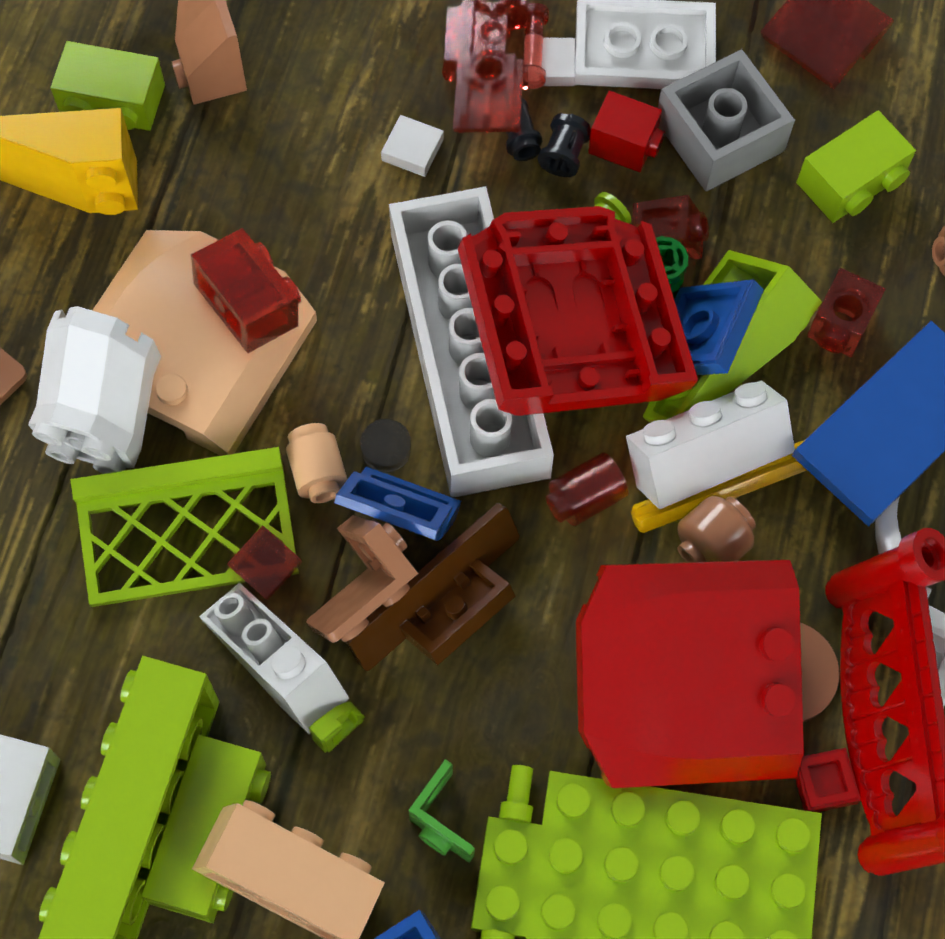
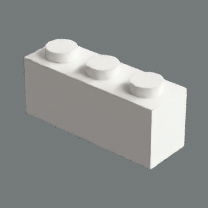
(710, 443)

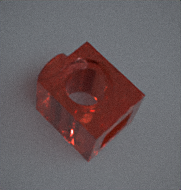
(850, 296)

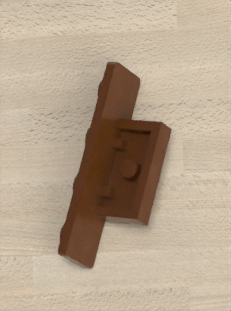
(446, 598)

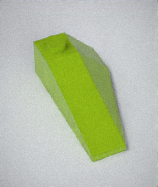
(776, 323)

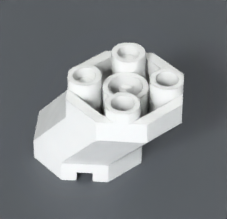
(94, 390)

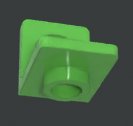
(433, 832)

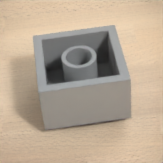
(724, 120)

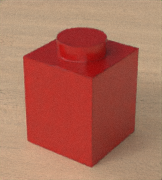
(626, 132)

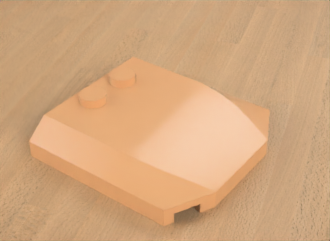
(204, 373)

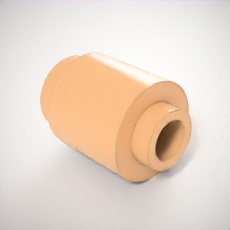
(315, 462)

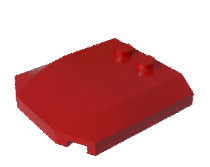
(574, 311)
(691, 673)

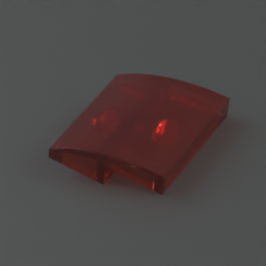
(826, 34)

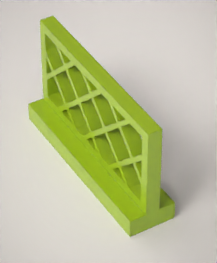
(169, 484)

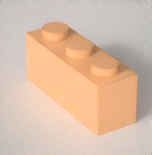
(289, 872)

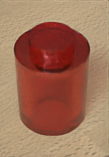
(586, 490)

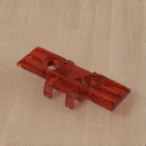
(488, 78)

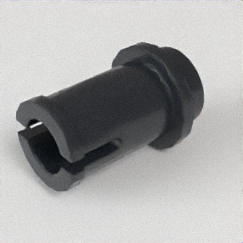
(526, 143)

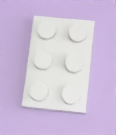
(642, 41)

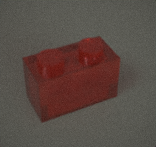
(246, 289)

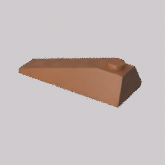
(207, 51)

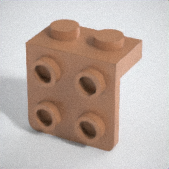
(380, 584)

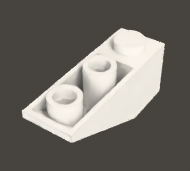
(275, 656)

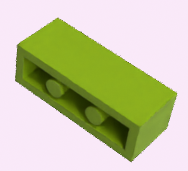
(213, 779)

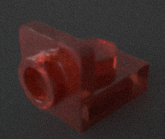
(677, 219)

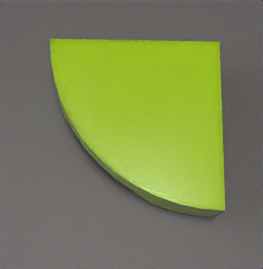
(335, 726)

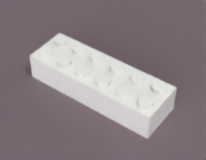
(476, 440)

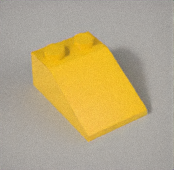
(72, 158)

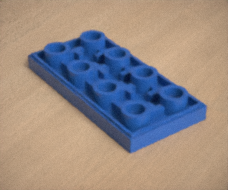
(884, 430)

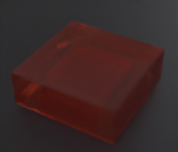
(264, 563)

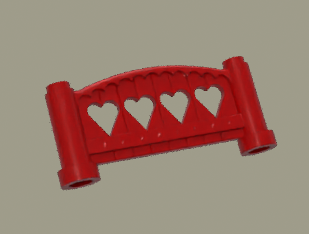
(896, 588)

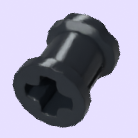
(564, 145)

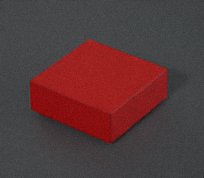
(827, 781)

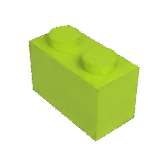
(108, 79)
(856, 167)

